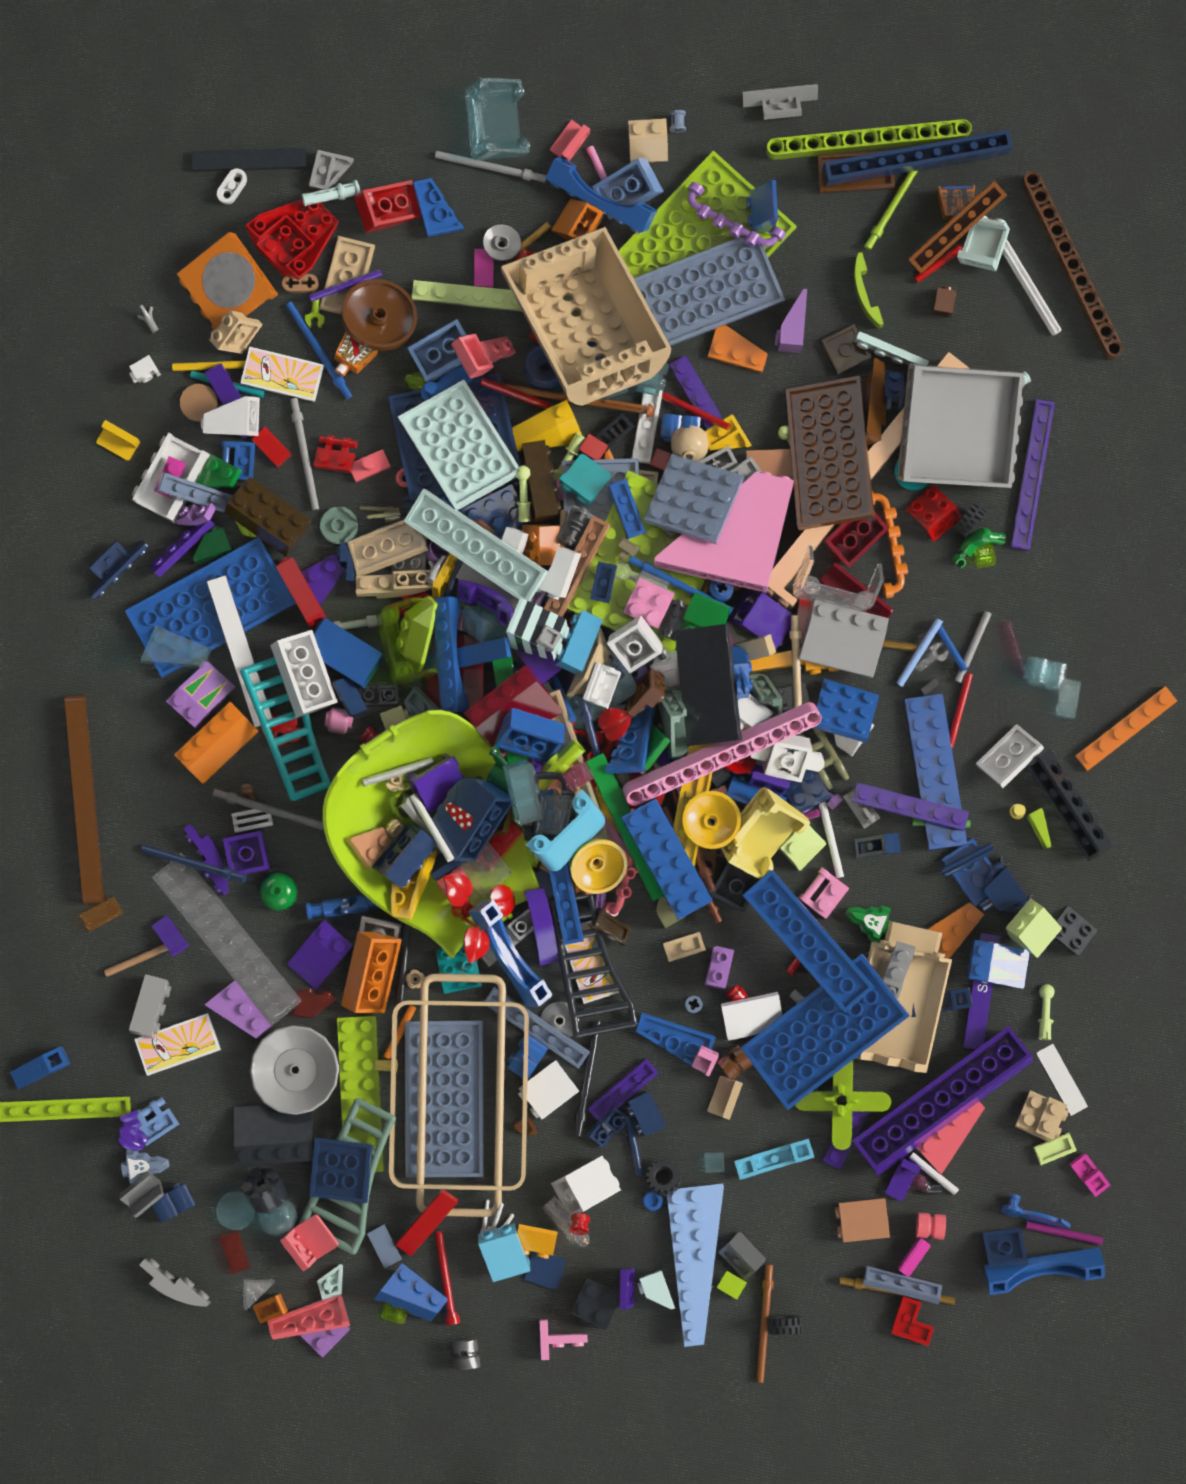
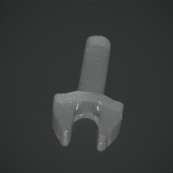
(932, 657)

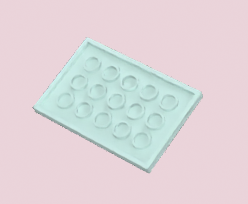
(459, 445)

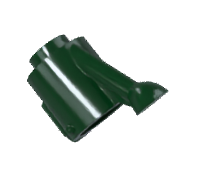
(496, 774)

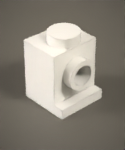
(143, 370)

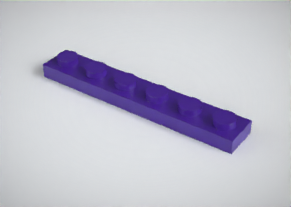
(910, 806)

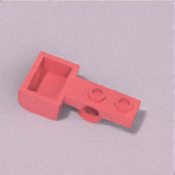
(479, 356)

